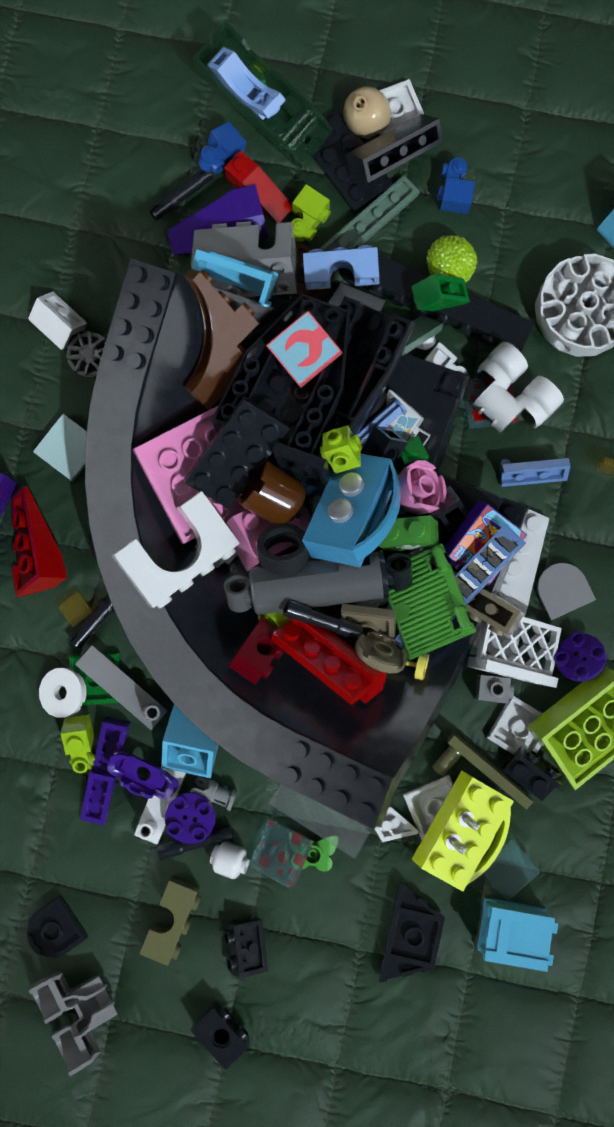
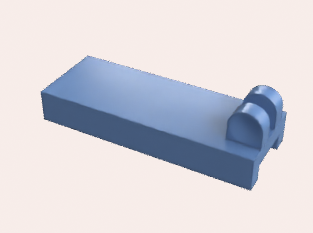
(533, 472)

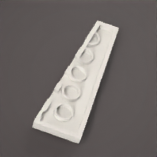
(522, 571)

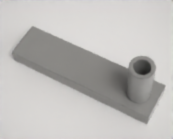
(121, 687)

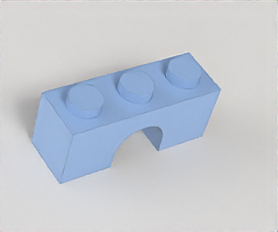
(321, 265)

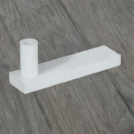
(153, 818)

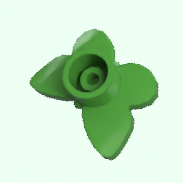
(320, 855)

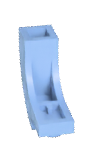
(244, 85)

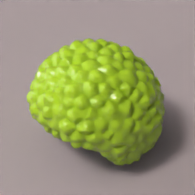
(452, 257)

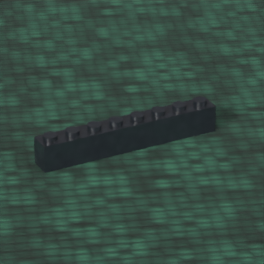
(475, 318)

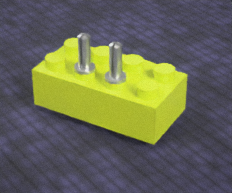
(465, 832)

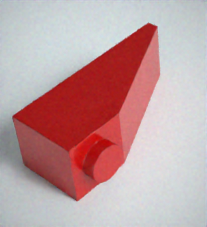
(244, 172)

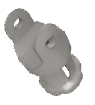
(215, 793)

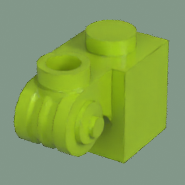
(312, 210)
(77, 741)

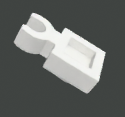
(442, 356)

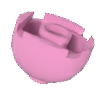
(421, 488)

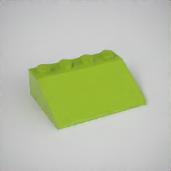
(580, 729)

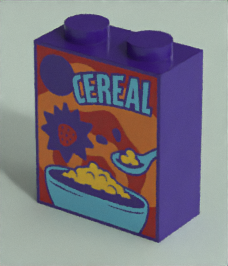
(474, 533)

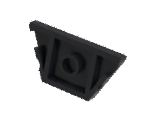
(412, 936)

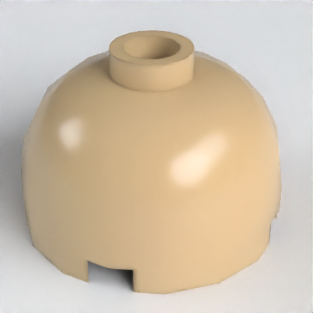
(367, 112)

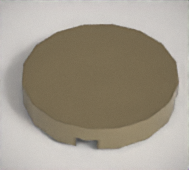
(381, 652)

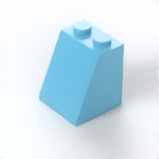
(187, 747)

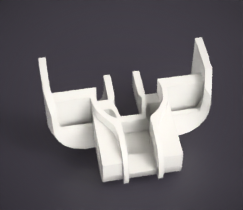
(505, 366)

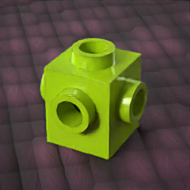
(341, 449)

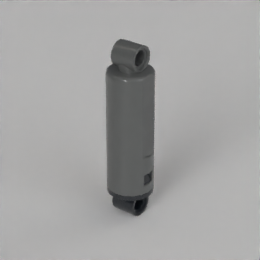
(319, 584)

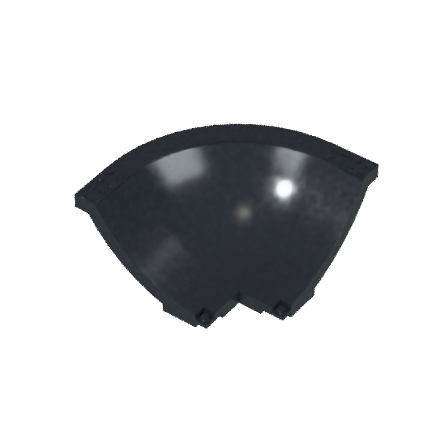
(291, 720)

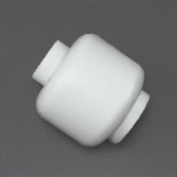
(229, 860)

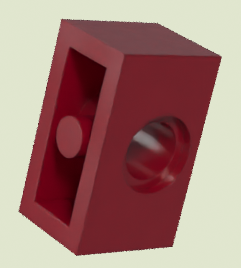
(250, 661)

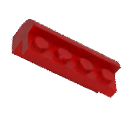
(330, 660)

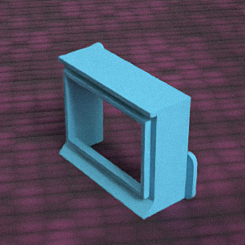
(237, 273)

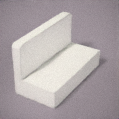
(56, 319)

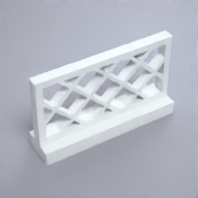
(518, 669)

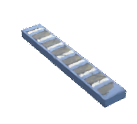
(485, 565)

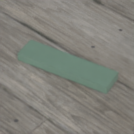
(423, 330)

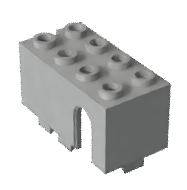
(242, 244)

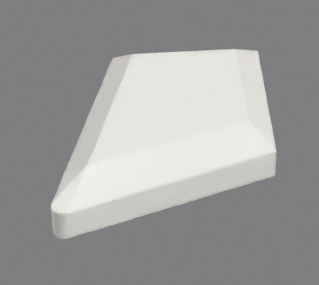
(394, 827)

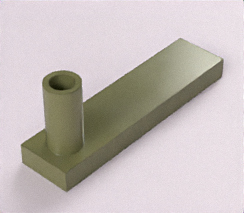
(459, 747)

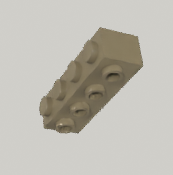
(492, 609)

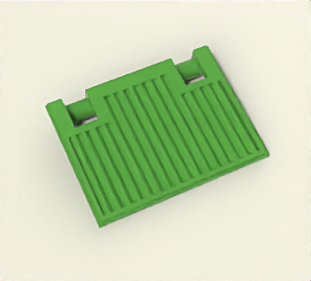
(429, 604)

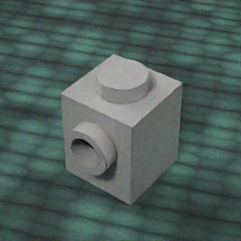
(494, 689)

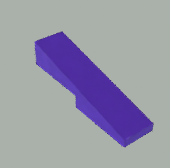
(100, 781)

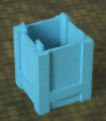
(516, 934)

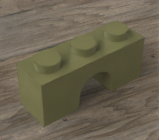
(162, 943)

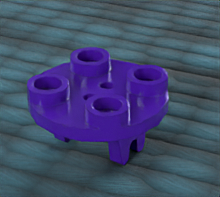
(588, 648)
(187, 829)

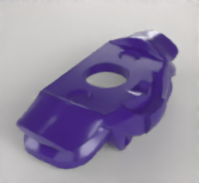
(125, 767)

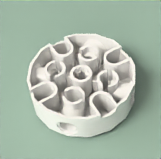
(562, 310)

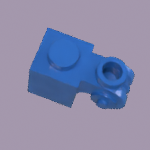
(221, 148)
(456, 193)

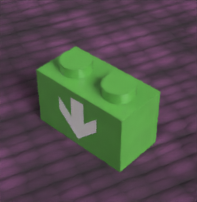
(412, 534)

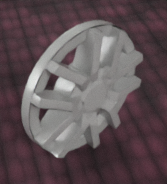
(87, 353)

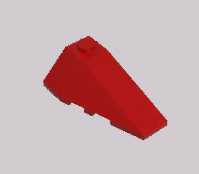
(38, 556)

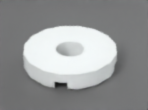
(50, 695)

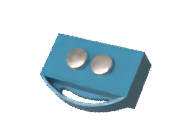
(351, 510)

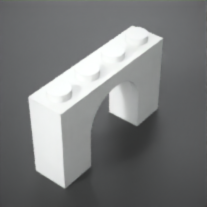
(213, 543)

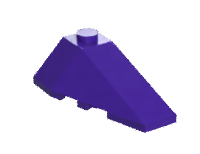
(235, 206)

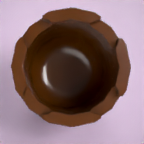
(274, 495)

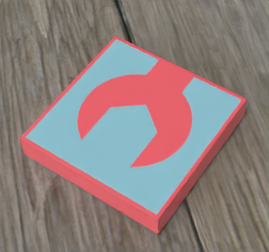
(304, 349)

